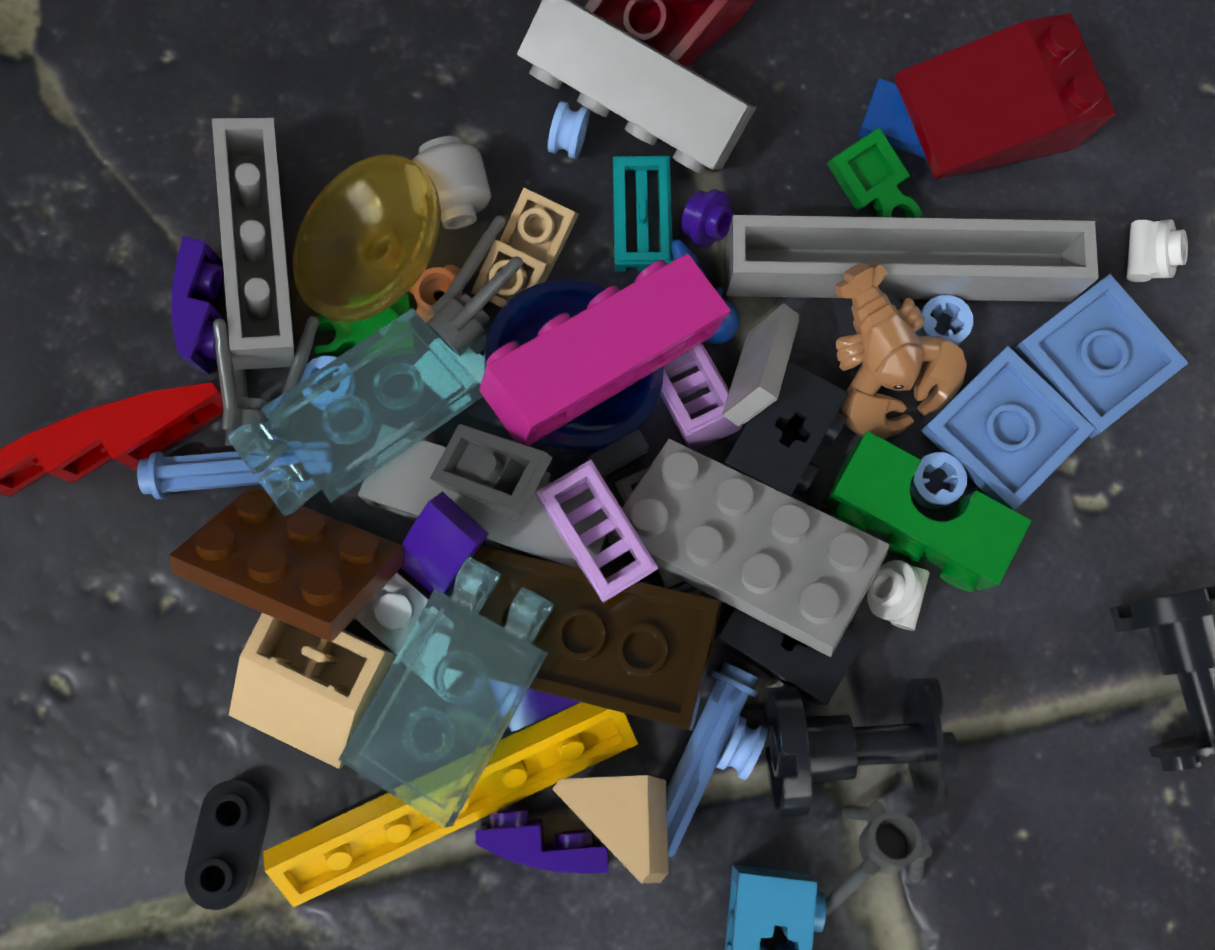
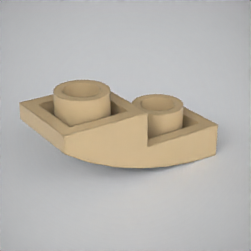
(534, 234)

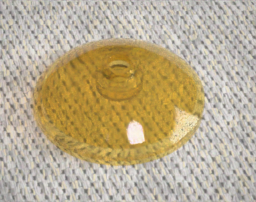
(367, 238)

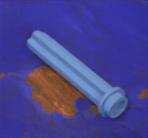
(197, 472)
(705, 749)

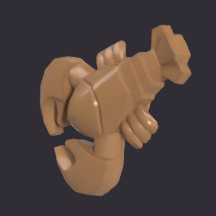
(891, 357)

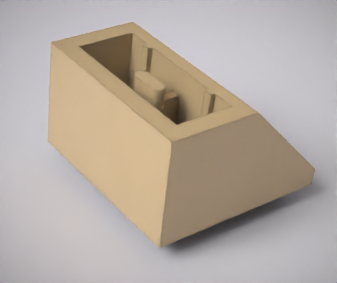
(306, 686)

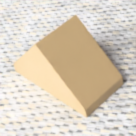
(626, 817)

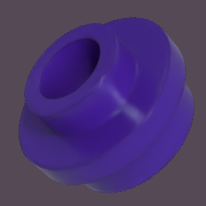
(707, 217)

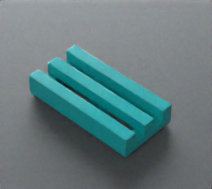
(641, 258)

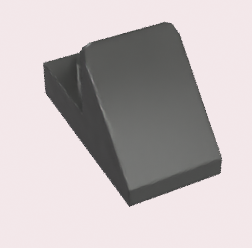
(491, 470)

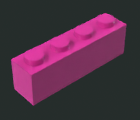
(602, 349)

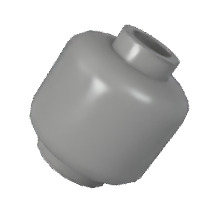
(458, 177)

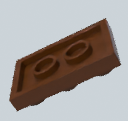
(288, 566)

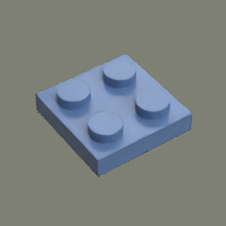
(1102, 354)
(1008, 429)

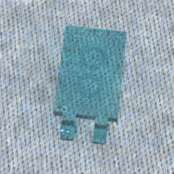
(357, 413)
(449, 696)

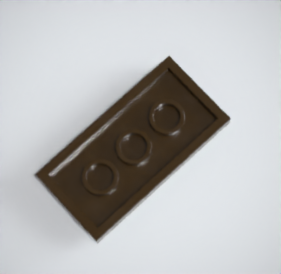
(628, 655)

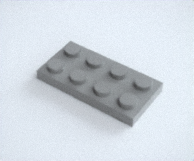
(753, 546)

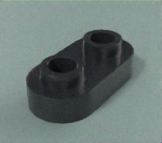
(227, 845)

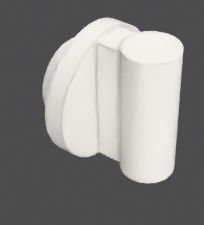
(1155, 250)
(898, 593)

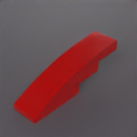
(115, 431)

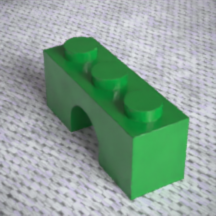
(968, 547)

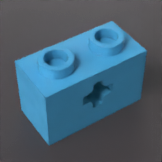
(772, 898)

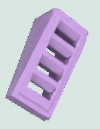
(701, 419)
(571, 485)

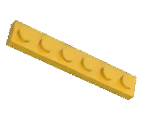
(391, 828)

